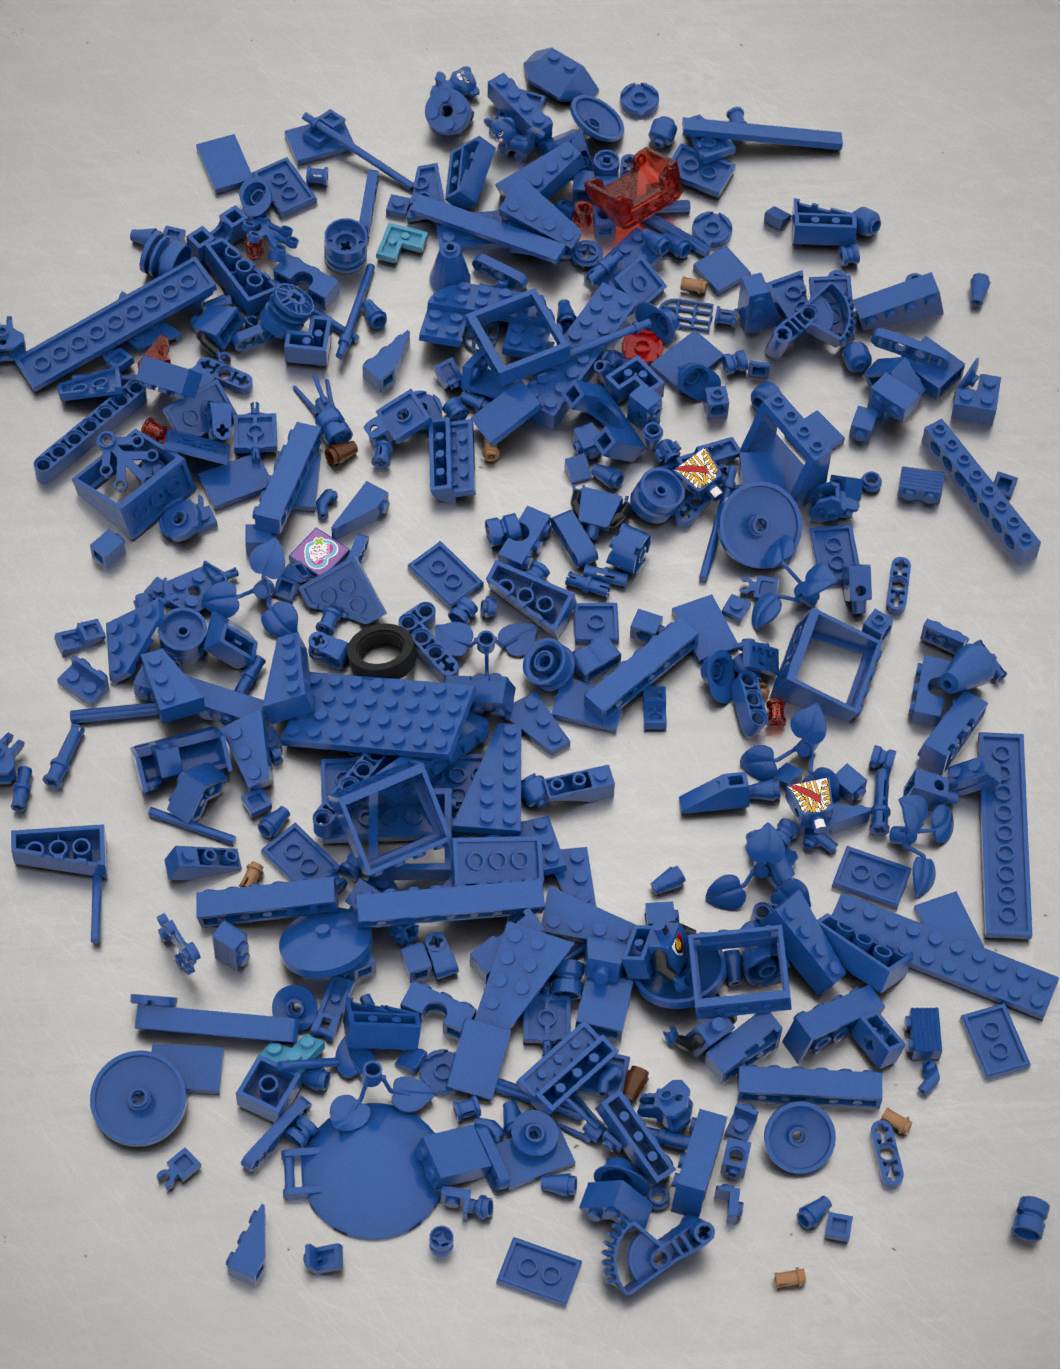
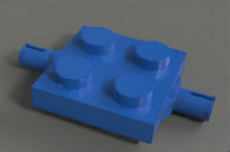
(255, 432)
(547, 1019)

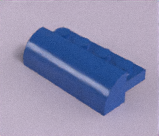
(451, 459)
(566, 1067)

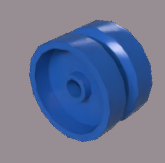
(657, 495)
(183, 635)

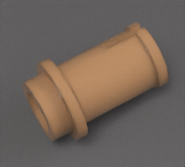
(693, 285)
(490, 453)
(252, 874)
(897, 1121)
(790, 1278)

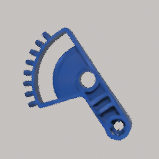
(819, 325)
(676, 1244)

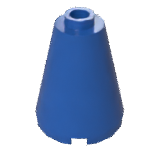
(449, 267)
(968, 669)
(761, 962)

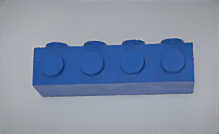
(516, 105)
(635, 1137)

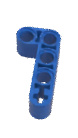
(432, 647)

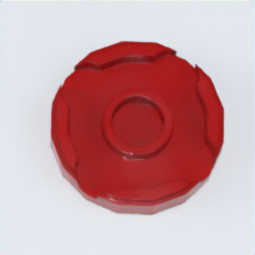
(644, 345)

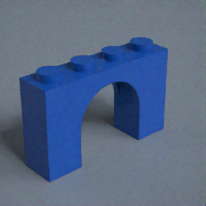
(618, 436)

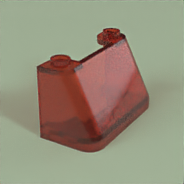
(640, 192)

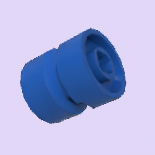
(606, 163)
(333, 426)
(500, 529)
(568, 979)
(1030, 1218)

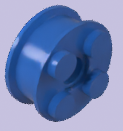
(439, 102)
(549, 664)

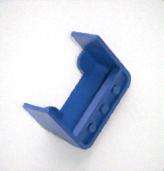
(194, 749)

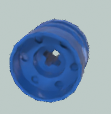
(345, 245)
(163, 254)
(286, 310)

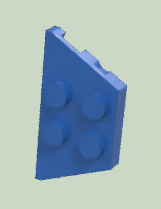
(144, 340)

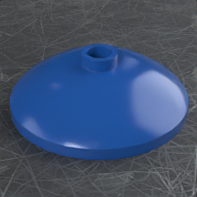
(596, 118)
(815, 1140)

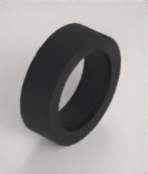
(378, 635)

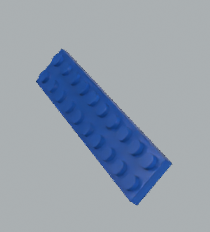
(115, 324)
(1005, 840)
(953, 958)

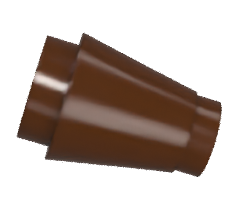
(340, 452)
(635, 1082)

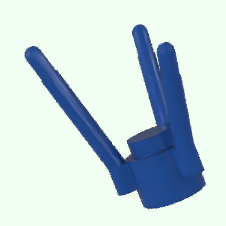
(322, 402)
(593, 1128)

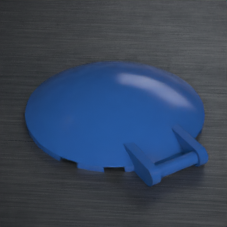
(365, 1177)

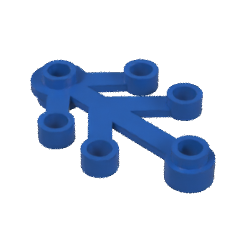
(268, 230)
(124, 458)
(188, 952)

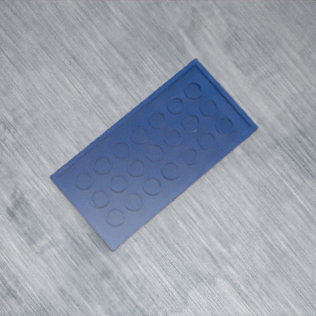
(382, 716)
(400, 820)

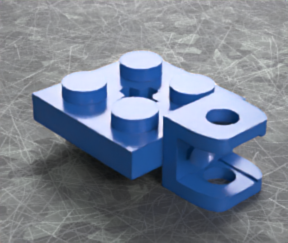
(389, 417)

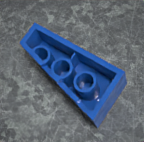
(535, 598)
(951, 733)
(62, 849)

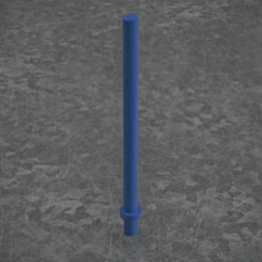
(316, 123)
(636, 327)

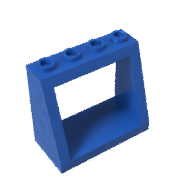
(762, 437)
(147, 502)
(831, 631)
(419, 778)

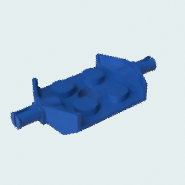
(176, 590)

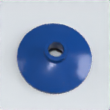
(970, 377)
(284, 1004)
(541, 1125)

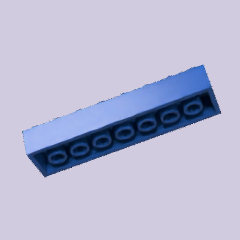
(604, 313)

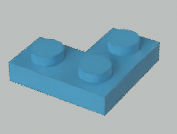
(400, 237)
(306, 1048)

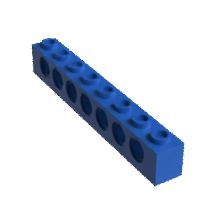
(981, 492)

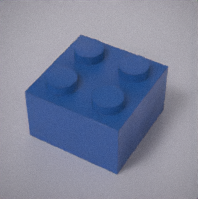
(267, 1089)

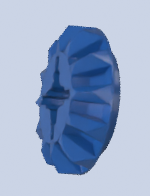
(581, 249)

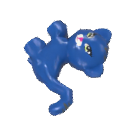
(460, 80)
(505, 133)

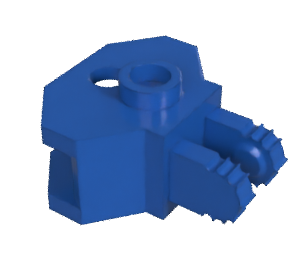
(11, 341)
(830, 504)
(7, 758)
(668, 1105)

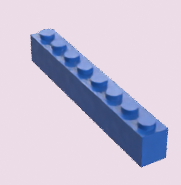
(448, 903)

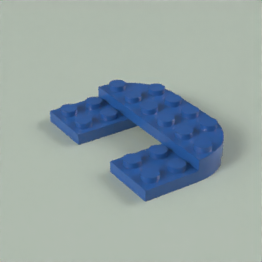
(447, 322)

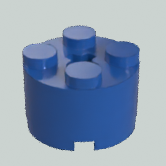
(629, 549)

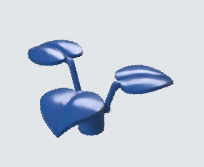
(270, 562)
(808, 591)
(458, 636)
(805, 724)
(914, 813)
(762, 847)
(350, 1114)

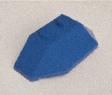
(558, 75)

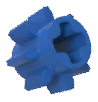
(667, 451)
(404, 933)

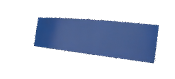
(721, 451)

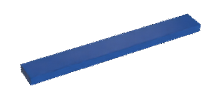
(762, 133)
(488, 229)

